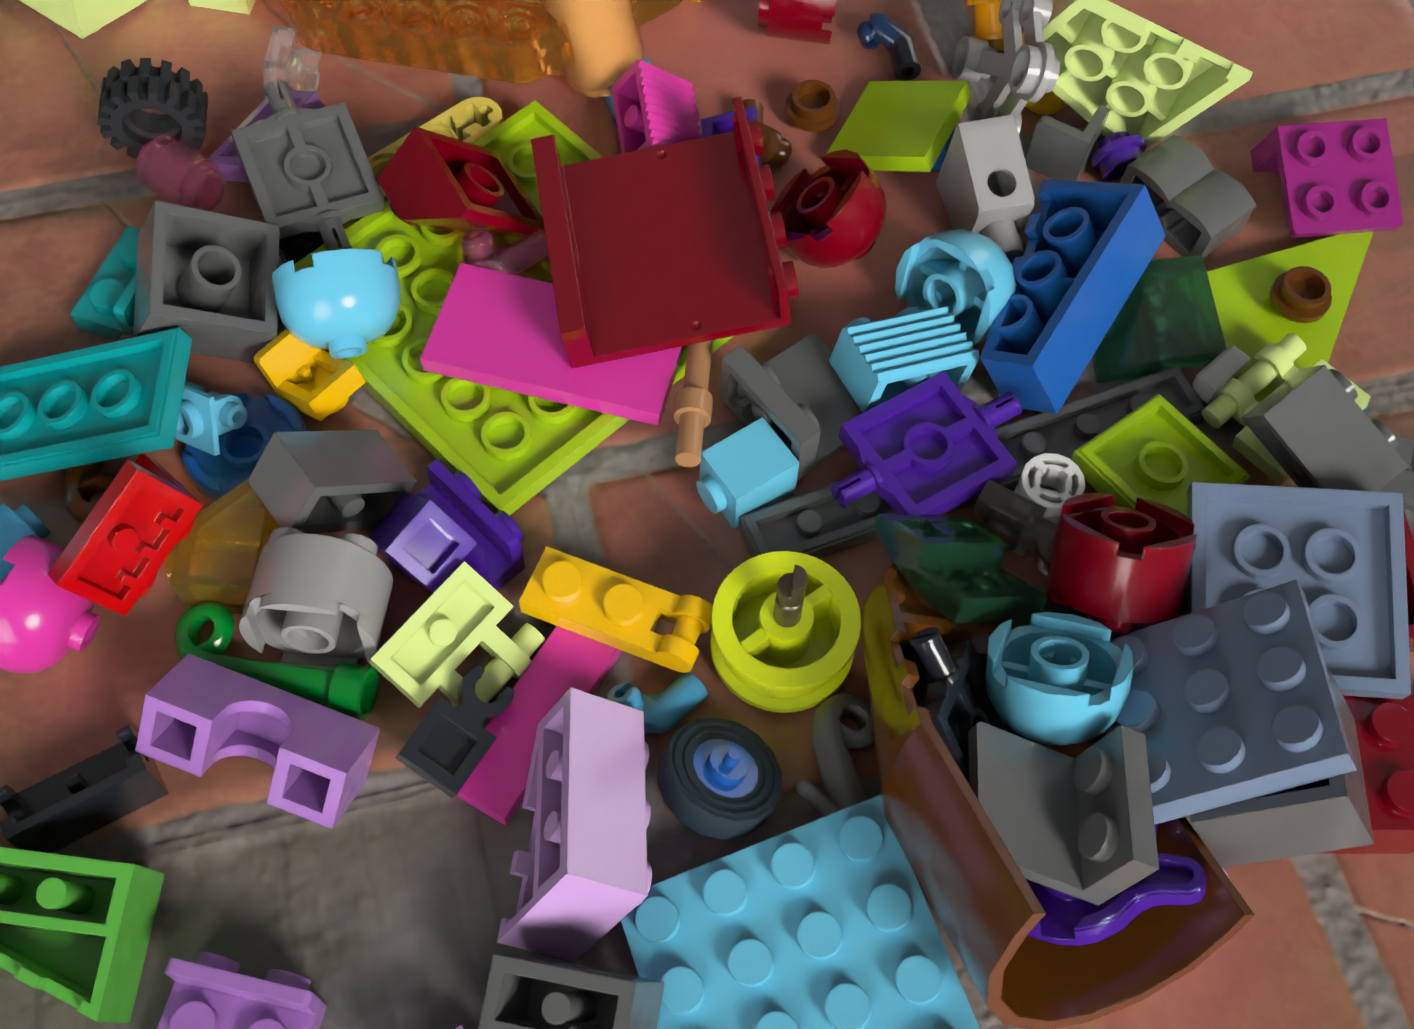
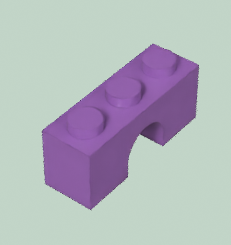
(216, 713)

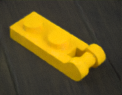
(616, 609)

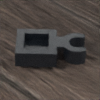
(451, 739)

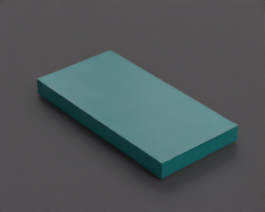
(92, 403)

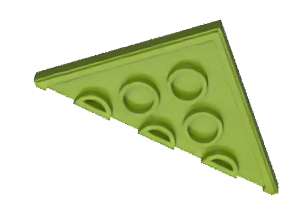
(1245, 306)

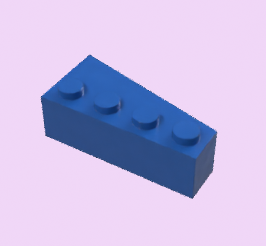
(1070, 286)

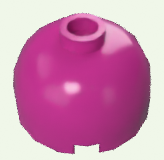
(36, 615)

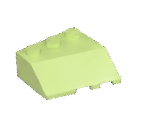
(1134, 68)

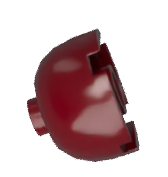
(833, 211)

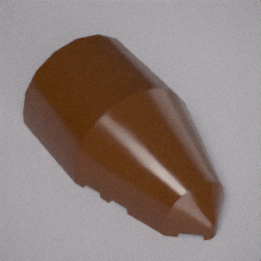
(974, 877)

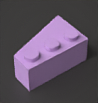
(587, 828)

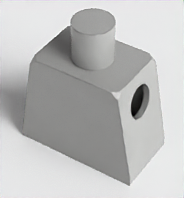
(988, 182)

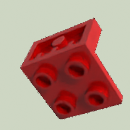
(127, 536)

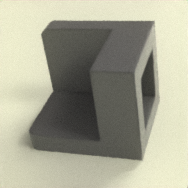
(1063, 149)

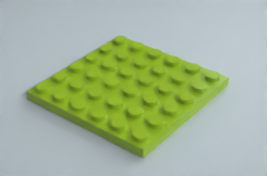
(494, 435)

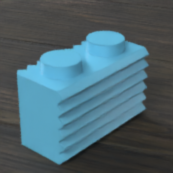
(900, 352)

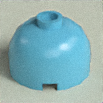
(957, 272)
(339, 300)
(1057, 678)

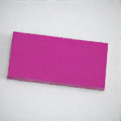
(508, 337)

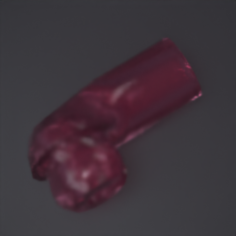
(509, 259)

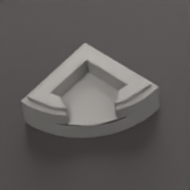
(1219, 373)

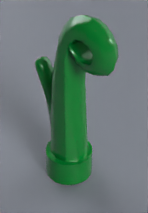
(343, 688)

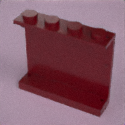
(664, 244)

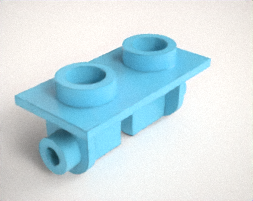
(207, 416)

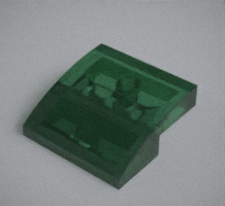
(1162, 324)
(957, 568)

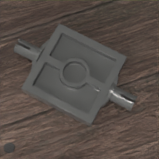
(307, 169)

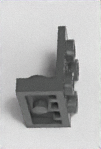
(795, 396)
(1067, 819)

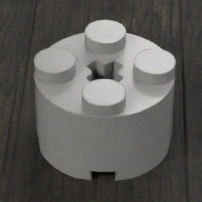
(317, 598)

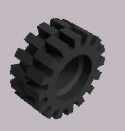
(154, 88)

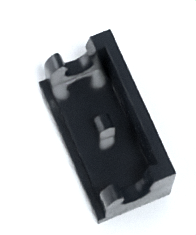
(82, 797)

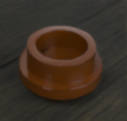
(812, 106)
(1301, 294)

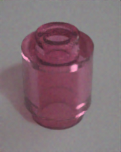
(180, 174)

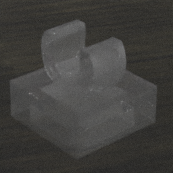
(286, 63)

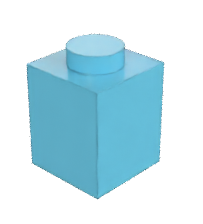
(747, 472)

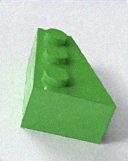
(77, 928)

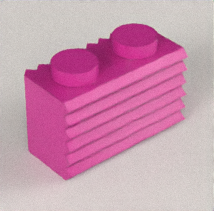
(653, 108)

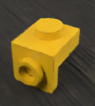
(307, 376)

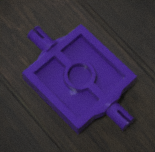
(926, 449)

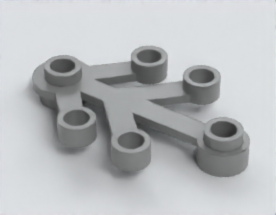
(1023, 69)

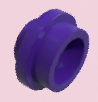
(1116, 153)

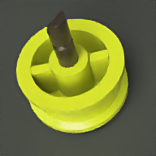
(784, 631)

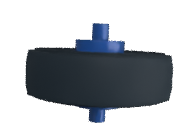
(719, 778)

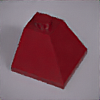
(456, 187)

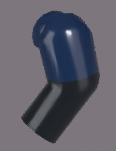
(899, 43)

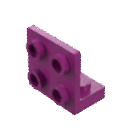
(1333, 176)

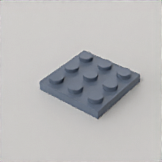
(1341, 551)
(1233, 703)

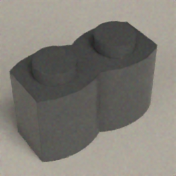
(1192, 199)

